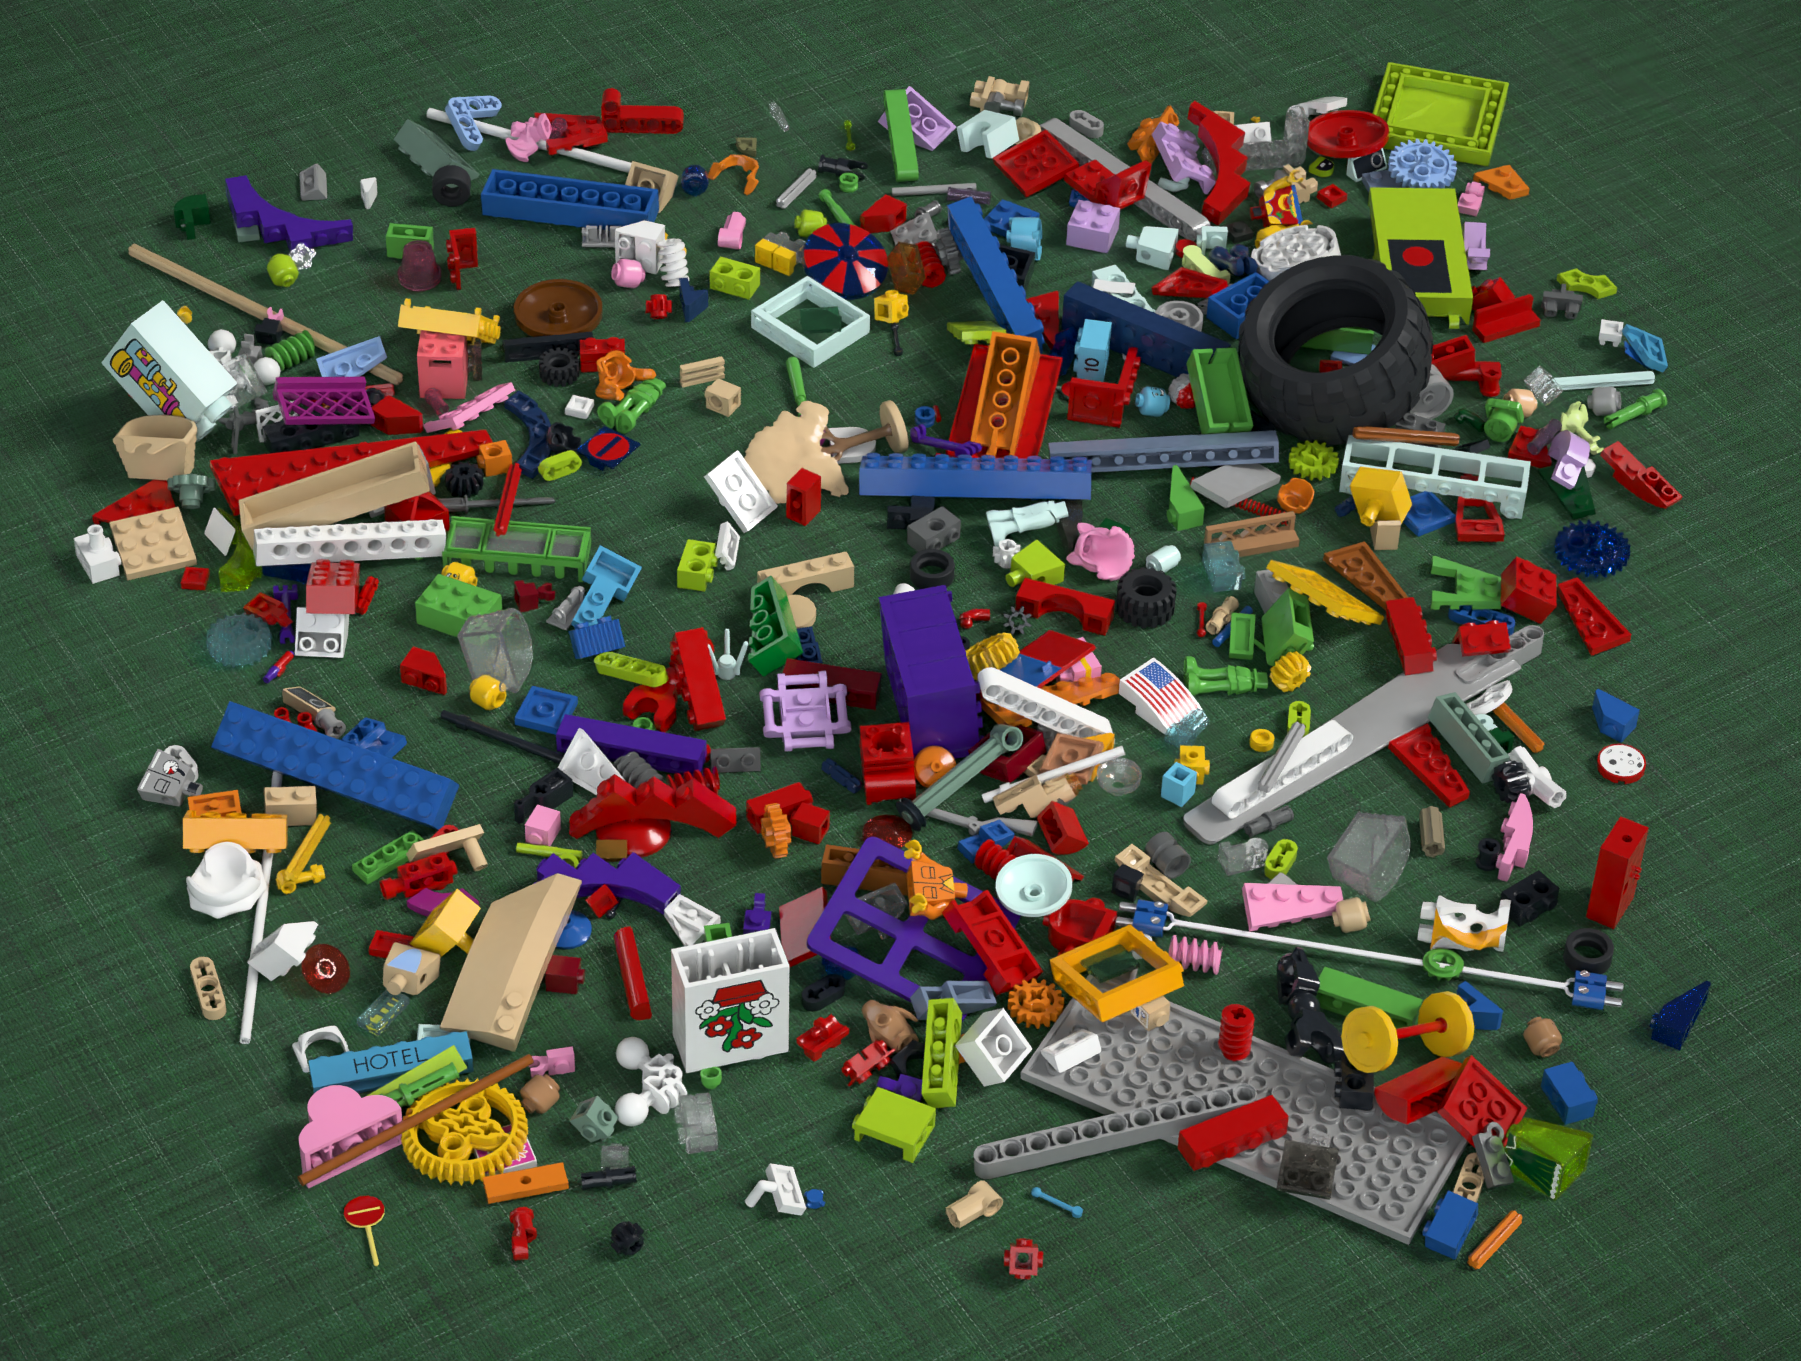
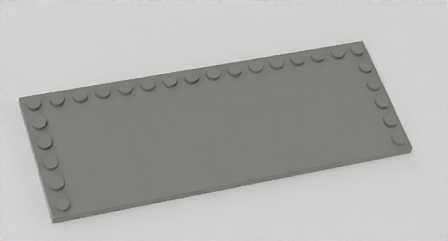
(1383, 1167)

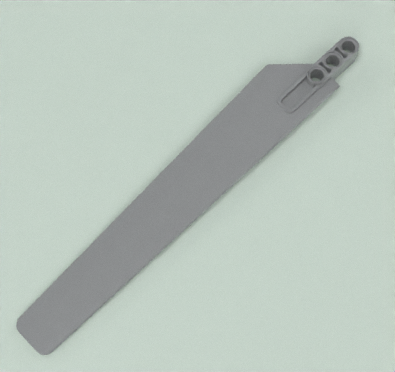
(1381, 717)

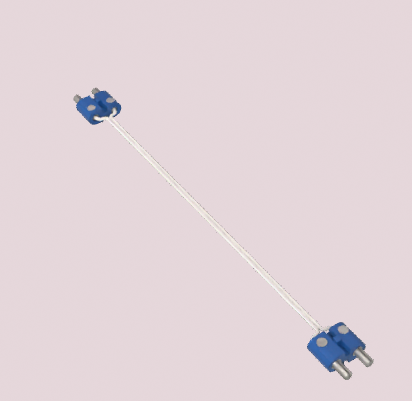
(1588, 988)

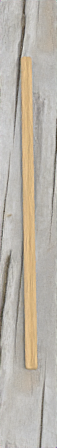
(249, 306)

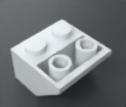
(639, 243)
(321, 634)
(282, 949)

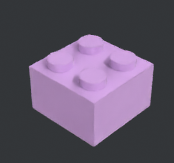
(1093, 226)

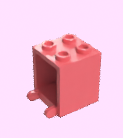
(446, 377)

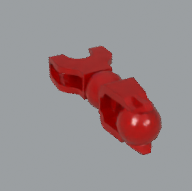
(658, 699)

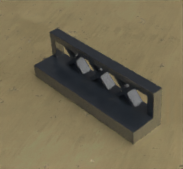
(533, 347)

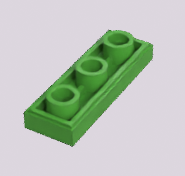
(385, 858)

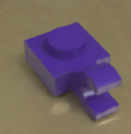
(757, 919)
(905, 1086)

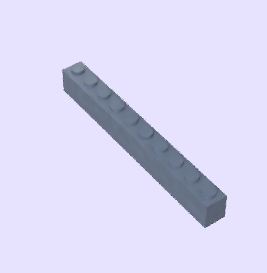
(1173, 450)

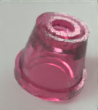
(419, 267)

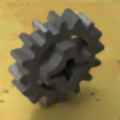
(948, 251)

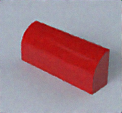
(1417, 1091)

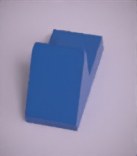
(1484, 1012)

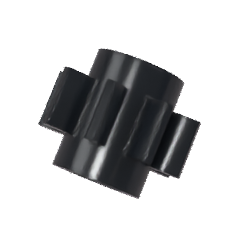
(1019, 626)
(627, 1238)

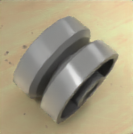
(1183, 313)
(1434, 397)

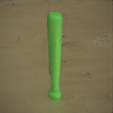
(835, 209)
(796, 380)

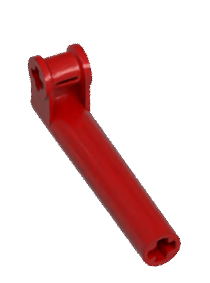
(1487, 375)

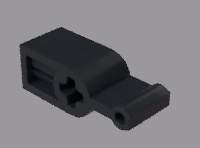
(547, 792)

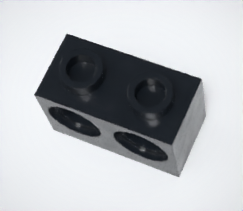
(1531, 898)
(1354, 1086)

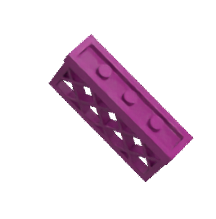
(324, 391)

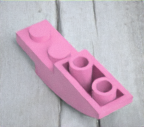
(1516, 839)

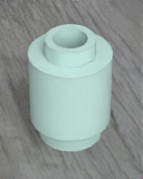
(1163, 558)

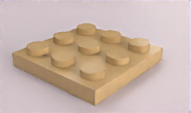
(153, 543)

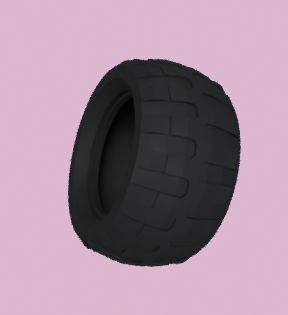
(1326, 297)

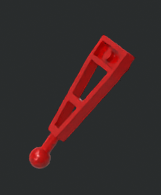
(1478, 530)

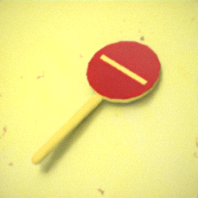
(363, 1213)

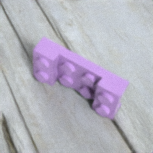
(1179, 154)

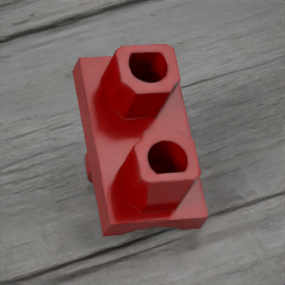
(823, 1035)

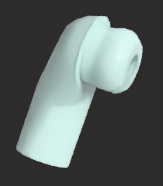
(1172, 185)

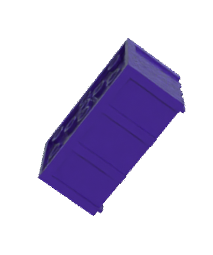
(930, 670)

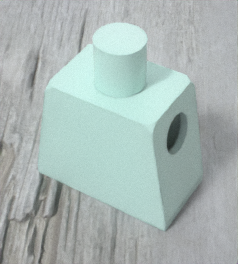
(1154, 246)

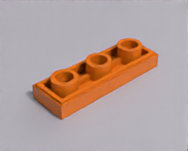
(525, 1183)

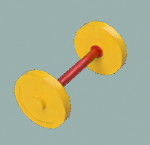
(1373, 1040)

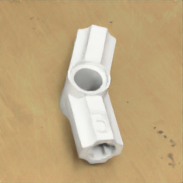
(1540, 780)

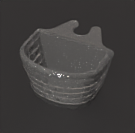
(498, 647)
(1371, 854)

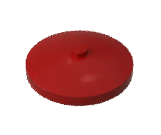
(1347, 134)

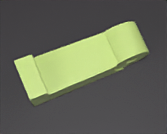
(1196, 261)

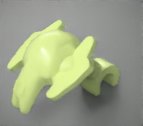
(1574, 422)

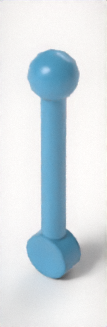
(1076, 1211)

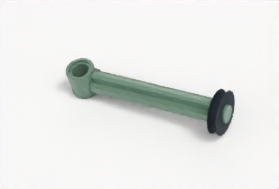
(915, 811)

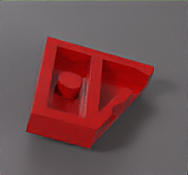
(1520, 452)

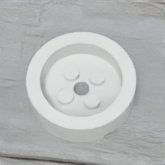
(1293, 247)

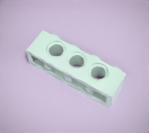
(1114, 274)

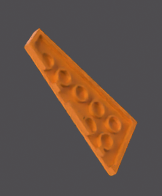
(1074, 692)

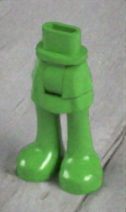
(640, 398)
(1229, 679)

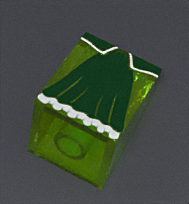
(1547, 1155)

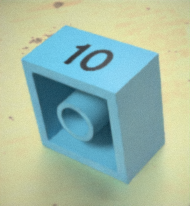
(1092, 350)

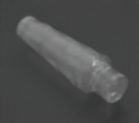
(778, 115)

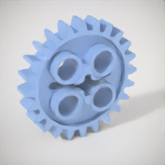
(1422, 165)

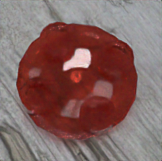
(889, 829)

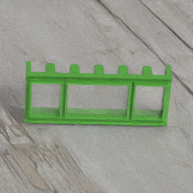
(523, 543)

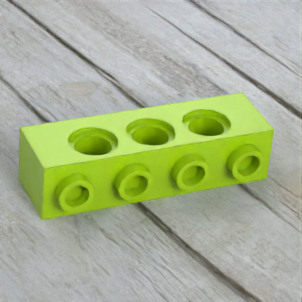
(940, 1053)

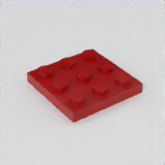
(1035, 163)
(1478, 1100)

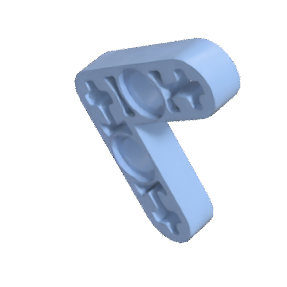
(460, 111)

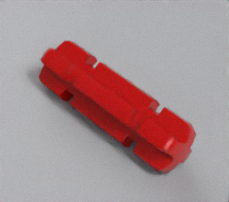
(366, 594)

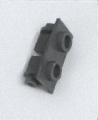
(736, 759)

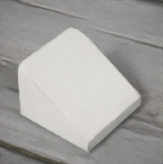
(368, 191)

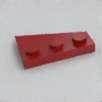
(1189, 284)

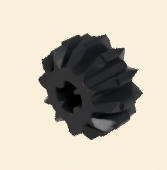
(464, 479)
(1510, 781)

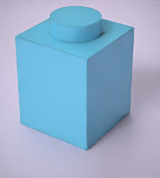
(1178, 784)

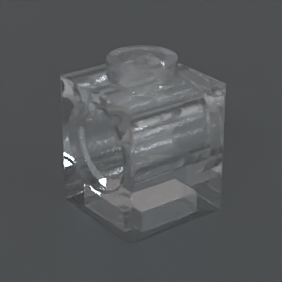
(1543, 385)

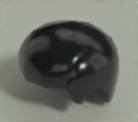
(561, 438)

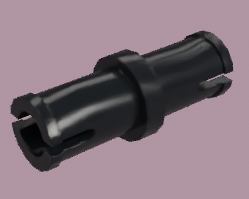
(608, 1177)

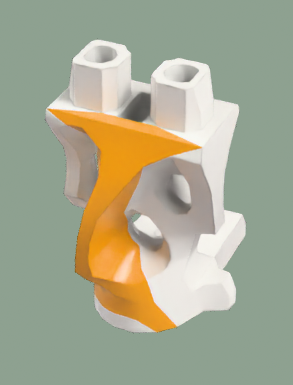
(1455, 932)

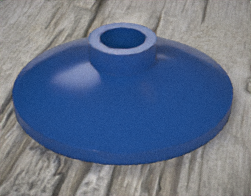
(576, 931)

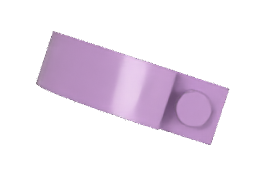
(1475, 245)
(1571, 456)

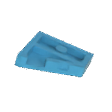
(1647, 347)

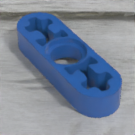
(1463, 616)

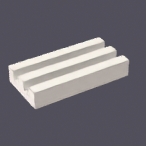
(727, 545)

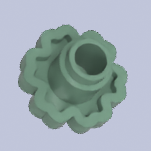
(191, 488)

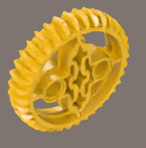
(466, 1130)

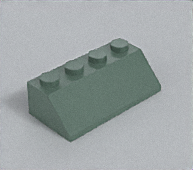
(429, 150)

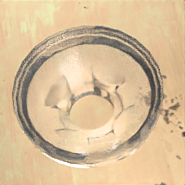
(1121, 771)

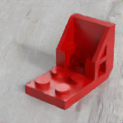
(1106, 188)

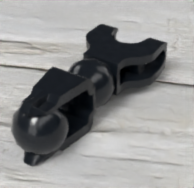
(1309, 1027)

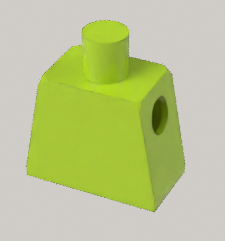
(1037, 564)

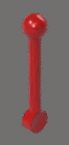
(1201, 607)

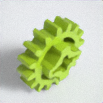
(1313, 460)

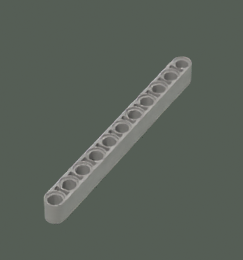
(1156, 202)
(1103, 1132)

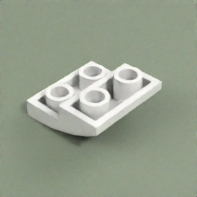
(1323, 105)

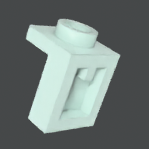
(1211, 237)

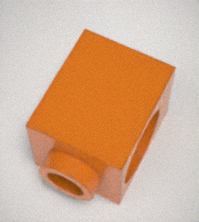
(494, 458)

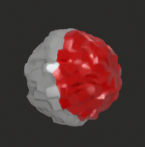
(1181, 392)

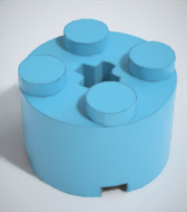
(1025, 234)

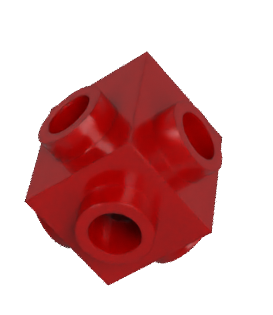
(1025, 1269)

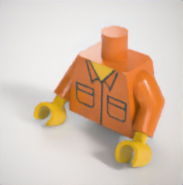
(929, 884)

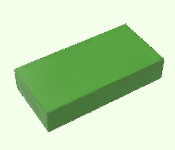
(1242, 636)

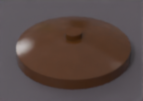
(557, 308)

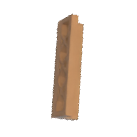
(1257, 542)

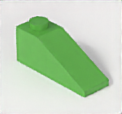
(1184, 506)

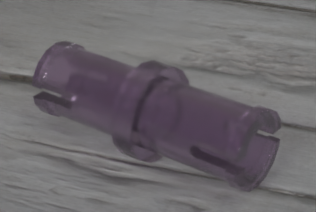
(958, 194)
(1544, 436)

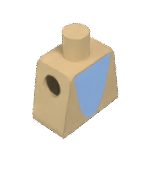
(409, 969)

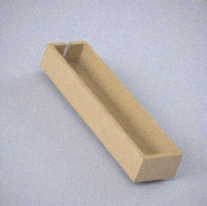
(338, 492)

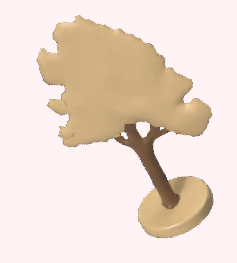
(795, 444)

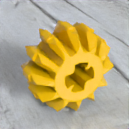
(1290, 671)

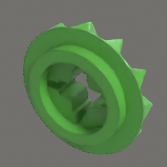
(1440, 955)

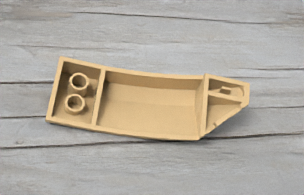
(510, 962)

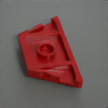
(146, 499)

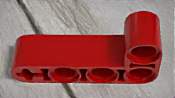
(638, 119)

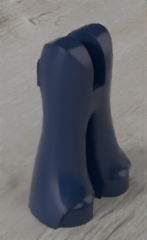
(1237, 261)

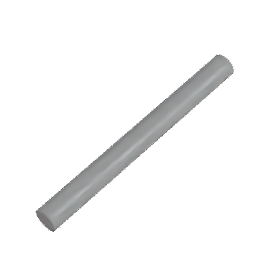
(933, 189)

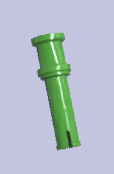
(1643, 405)
(407, 1093)

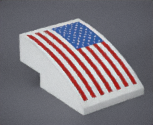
(1157, 695)

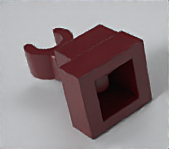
(527, 595)

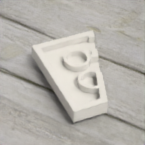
(586, 763)

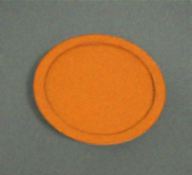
(932, 764)

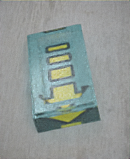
(382, 1012)

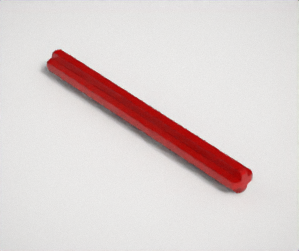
(507, 499)

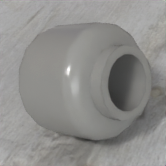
(1604, 401)

